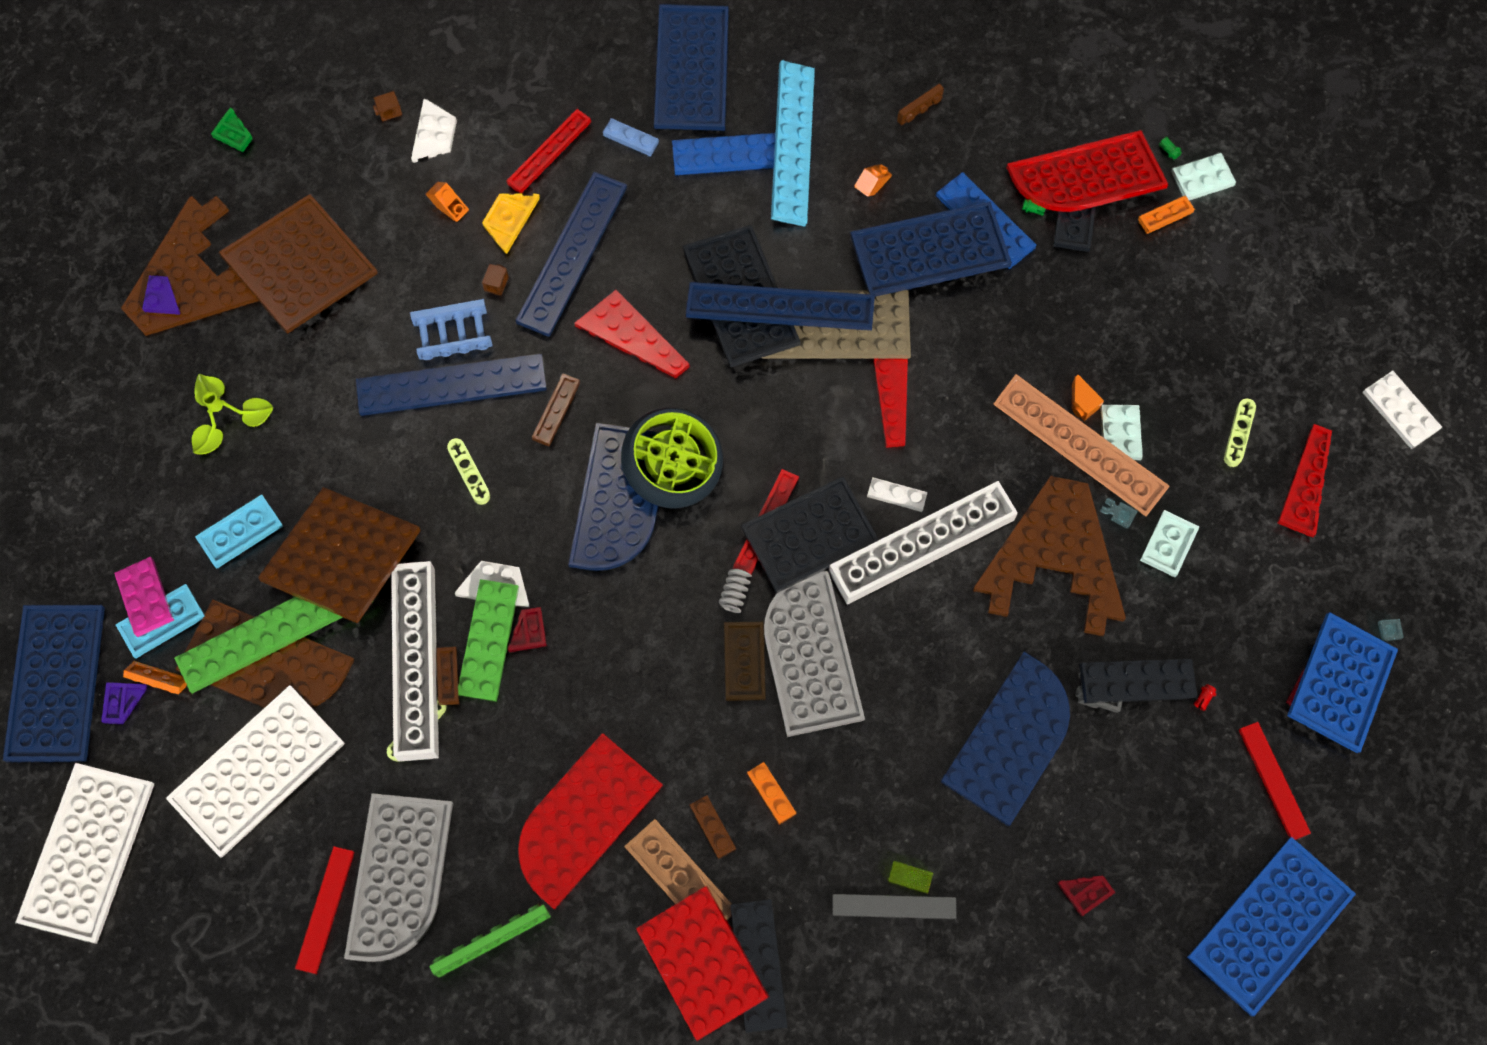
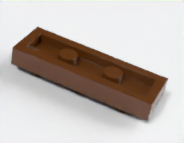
(920, 105)
(447, 676)
(712, 827)

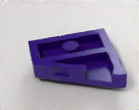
(160, 296)
(120, 701)

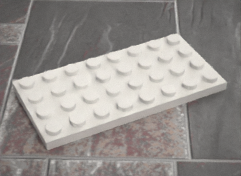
(255, 771)
(85, 853)

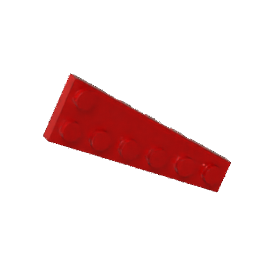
(892, 392)
(1304, 495)

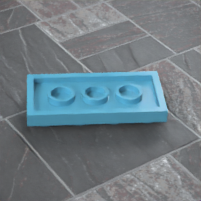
(239, 531)
(185, 614)

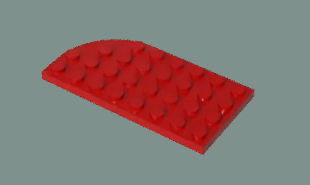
(1089, 174)
(582, 818)

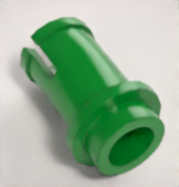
(1173, 151)
(1029, 206)

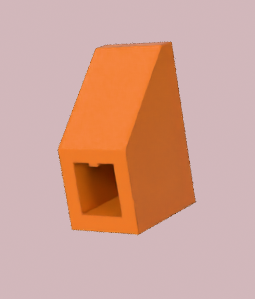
(872, 179)
(447, 201)

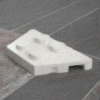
(434, 132)
(497, 573)

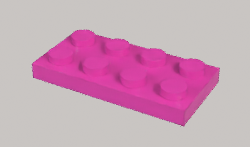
(144, 597)

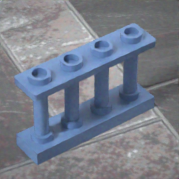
(451, 312)

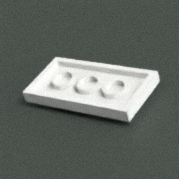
(1402, 409)

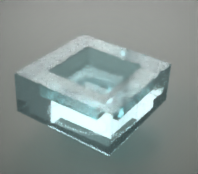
(1390, 630)

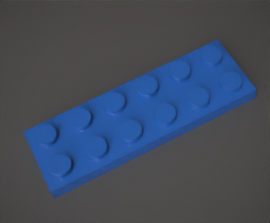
(724, 153)
(963, 193)

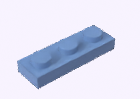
(630, 137)

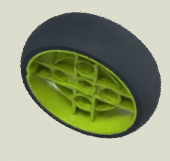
(639, 446)

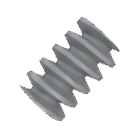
(734, 589)

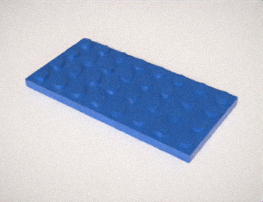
(1271, 926)

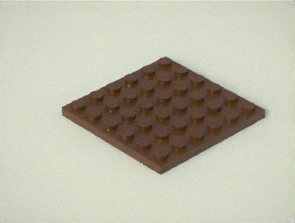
(298, 263)
(339, 554)

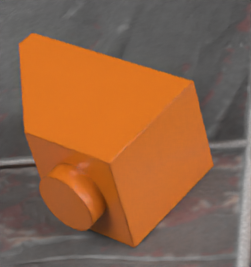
(1084, 399)

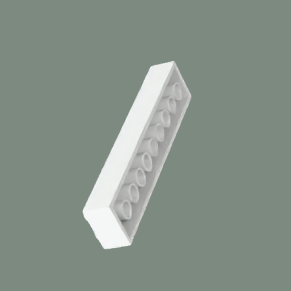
(922, 542)
(414, 662)

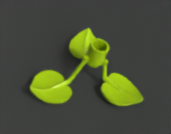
(208, 393)

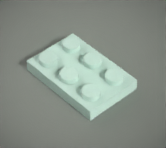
(1203, 176)
(1123, 428)
(1169, 543)

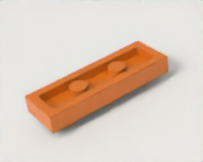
(1166, 214)
(155, 677)
(771, 793)

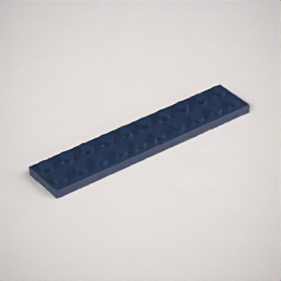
(571, 254)
(780, 306)
(450, 384)

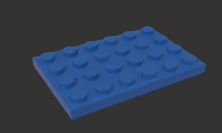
(1342, 682)

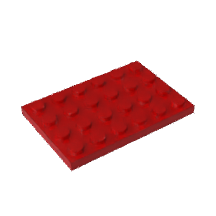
(702, 963)

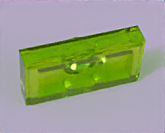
(910, 877)

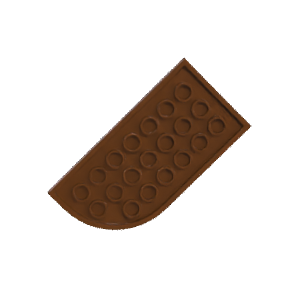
(304, 664)

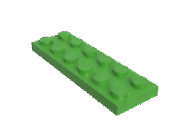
(488, 640)
(480, 944)

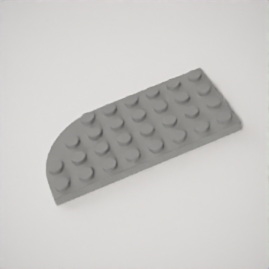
(811, 658)
(398, 876)

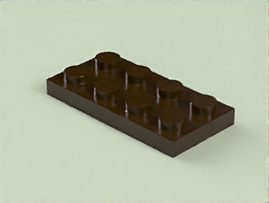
(744, 661)

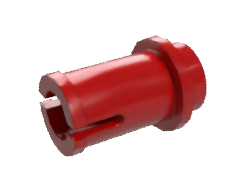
(1205, 696)

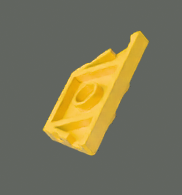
(508, 217)

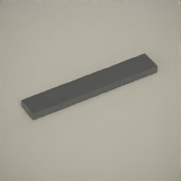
(894, 906)

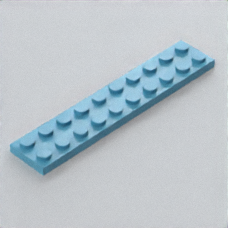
(792, 144)

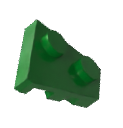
(232, 131)

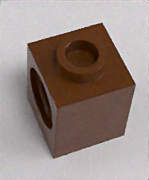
(387, 106)
(495, 279)

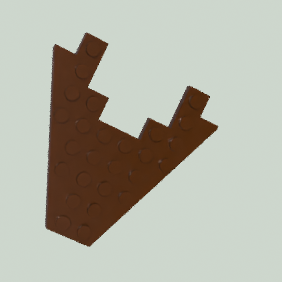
(195, 285)
(1063, 536)

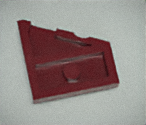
(529, 631)
(1086, 892)

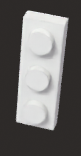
(897, 494)

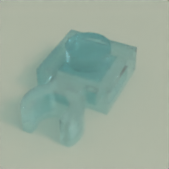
(1121, 514)

